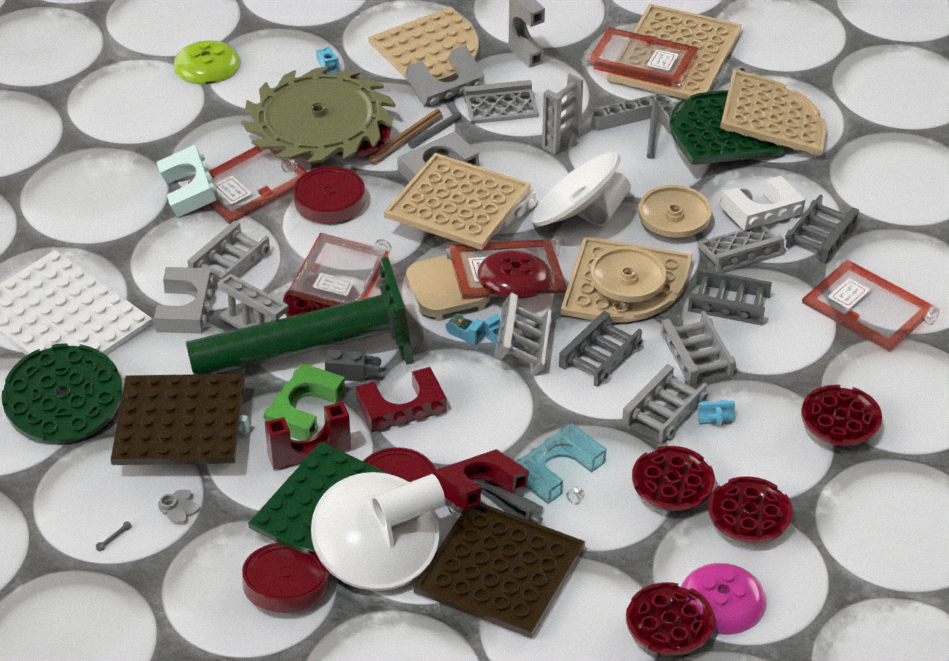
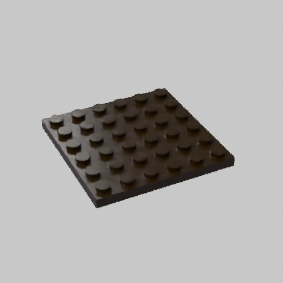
(178, 419)
(500, 568)

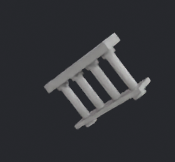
(552, 113)
(224, 242)
(250, 297)
(506, 334)
(685, 358)
(654, 389)

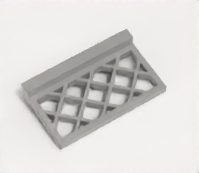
(499, 92)
(741, 255)

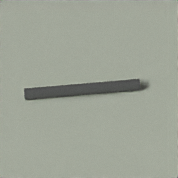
(433, 130)
(652, 131)

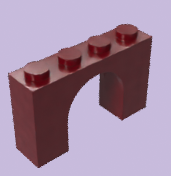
(384, 414)
(286, 451)
(490, 466)

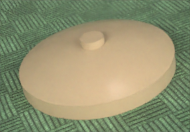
(674, 211)
(628, 274)

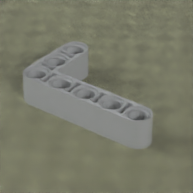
(631, 112)

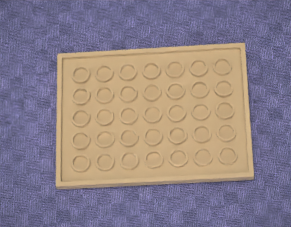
(710, 35)

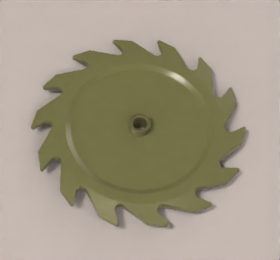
(318, 114)

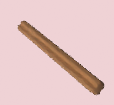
(405, 135)

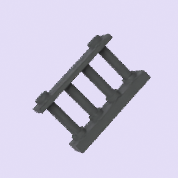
(832, 239)
(725, 308)
(591, 335)

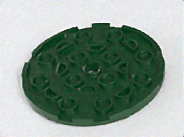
(49, 418)

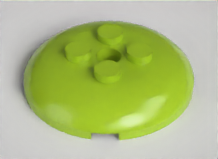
(206, 62)

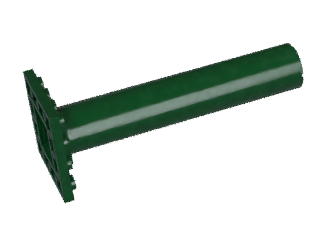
(307, 332)

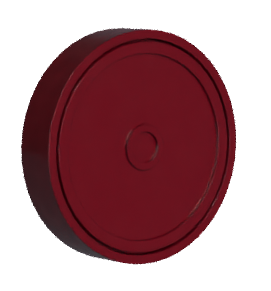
(329, 194)
(401, 463)
(284, 579)

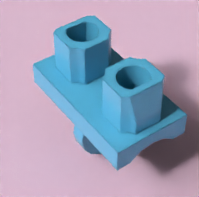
(716, 411)

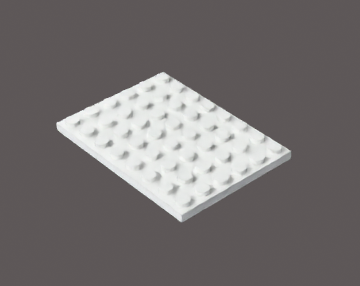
(65, 304)

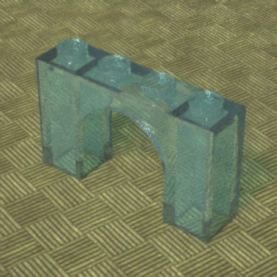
(567, 443)

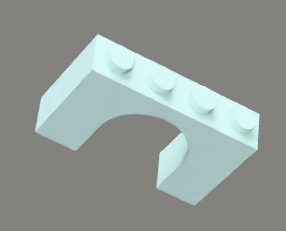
(198, 191)

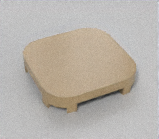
(437, 289)

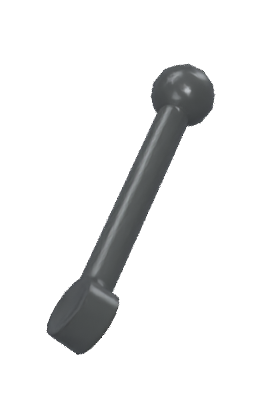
(100, 545)

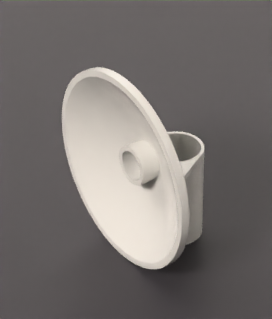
(588, 191)
(378, 529)

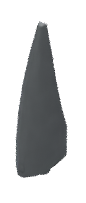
(512, 502)

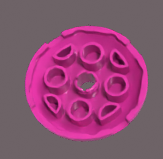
(732, 593)

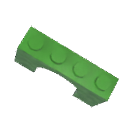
(304, 383)

